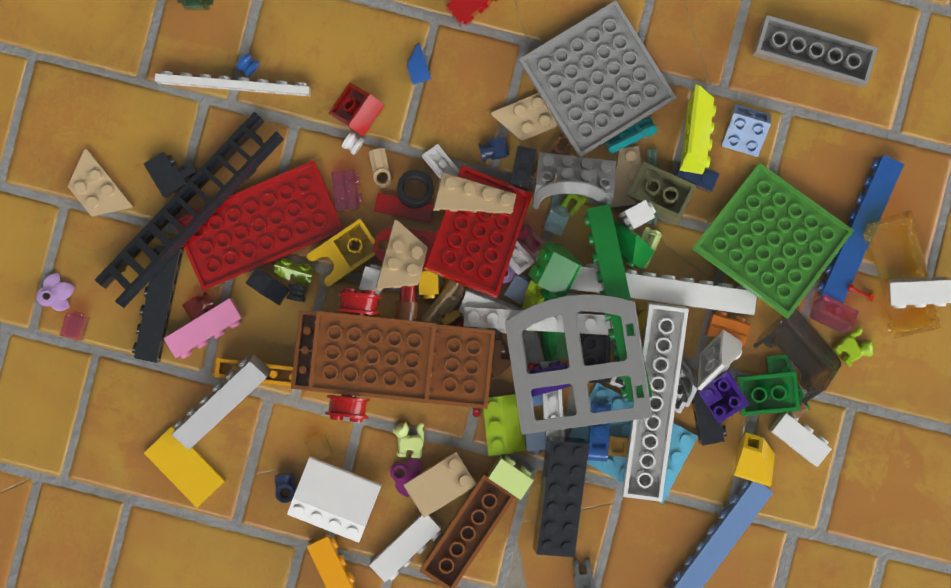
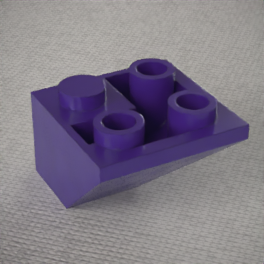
(723, 397)

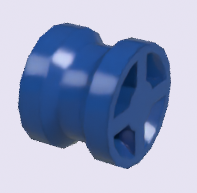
(248, 65)

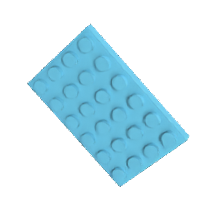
(680, 443)

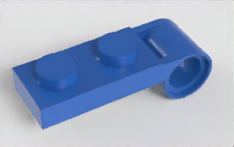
(599, 436)

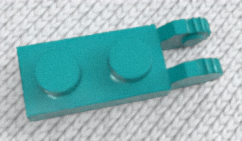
(631, 135)

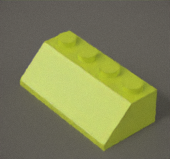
(697, 131)

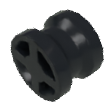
(297, 293)

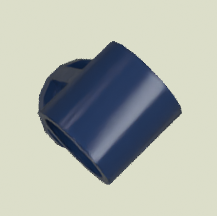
(494, 149)
(284, 480)

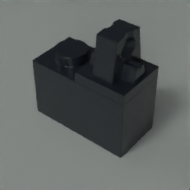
(167, 176)

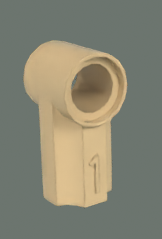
(380, 166)

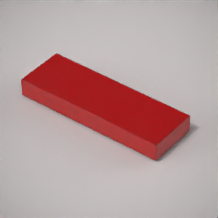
(392, 206)

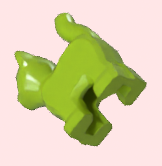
(852, 349)

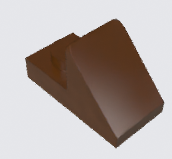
(500, 364)

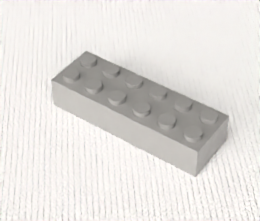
(814, 51)

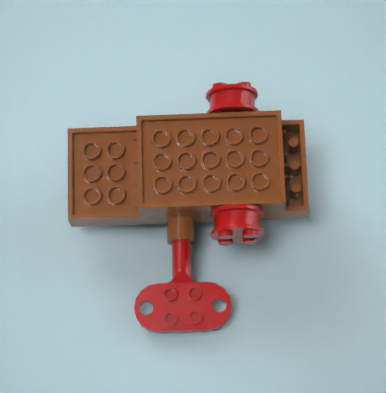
(389, 356)

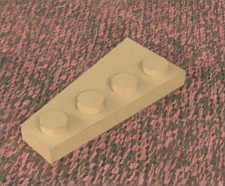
(465, 195)

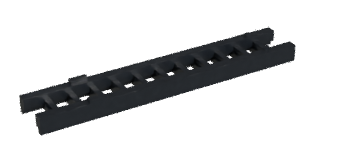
(180, 200)

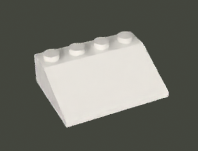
(334, 499)

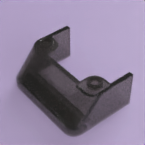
(806, 351)

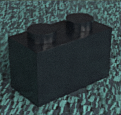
(523, 167)

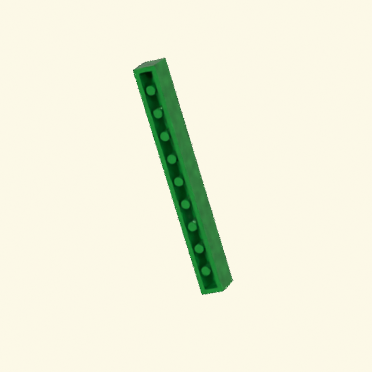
(613, 282)

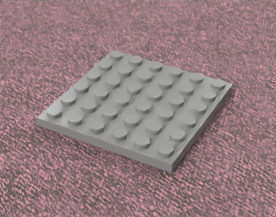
(597, 79)

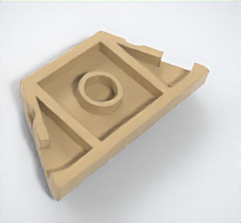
(526, 117)
(96, 188)
(402, 259)

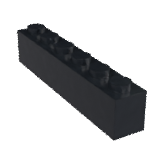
(157, 310)

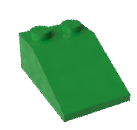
(769, 393)

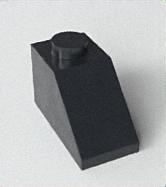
(267, 286)

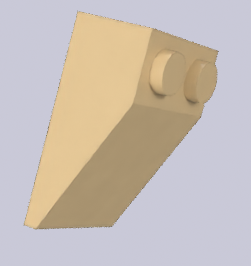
(439, 484)

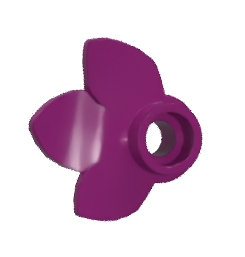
(411, 470)

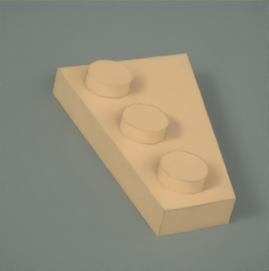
(627, 168)

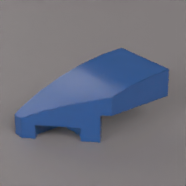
(417, 66)

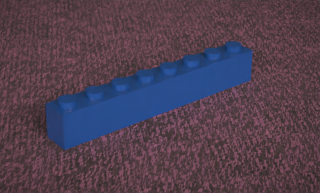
(869, 209)

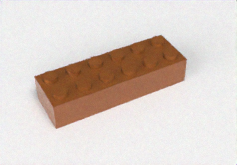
(467, 532)

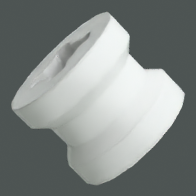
(353, 143)

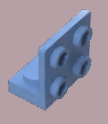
(746, 130)

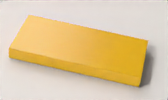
(184, 468)

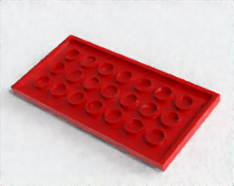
(262, 225)

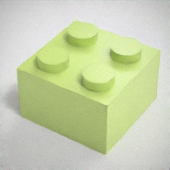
(510, 476)

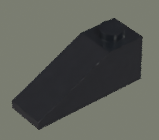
(707, 427)

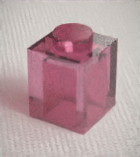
(74, 326)

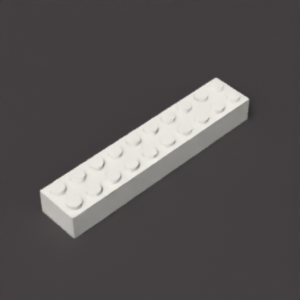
(676, 292)
(651, 437)

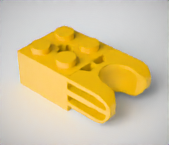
(340, 252)

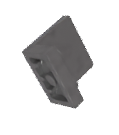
(532, 347)

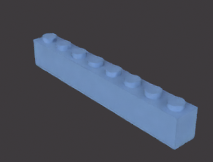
(722, 536)

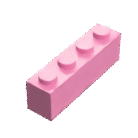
(204, 328)

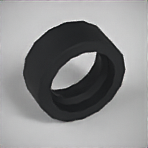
(415, 175)

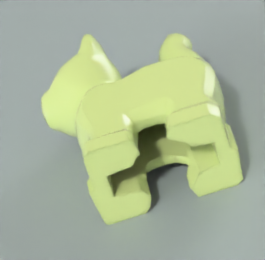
(409, 442)

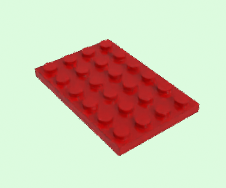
(478, 245)

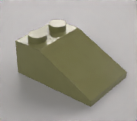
(665, 192)

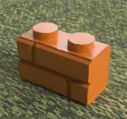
(720, 321)

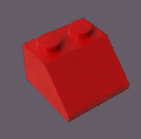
(356, 109)

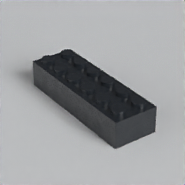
(560, 496)

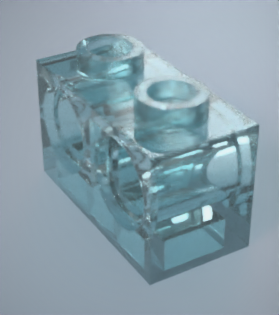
(556, 221)

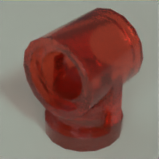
(198, 305)

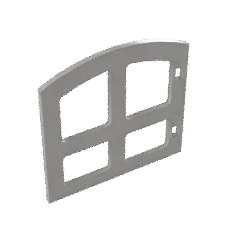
(578, 373)

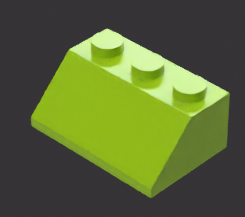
(503, 425)

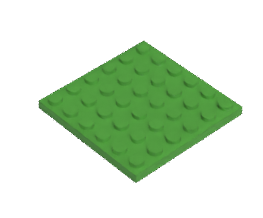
(773, 240)

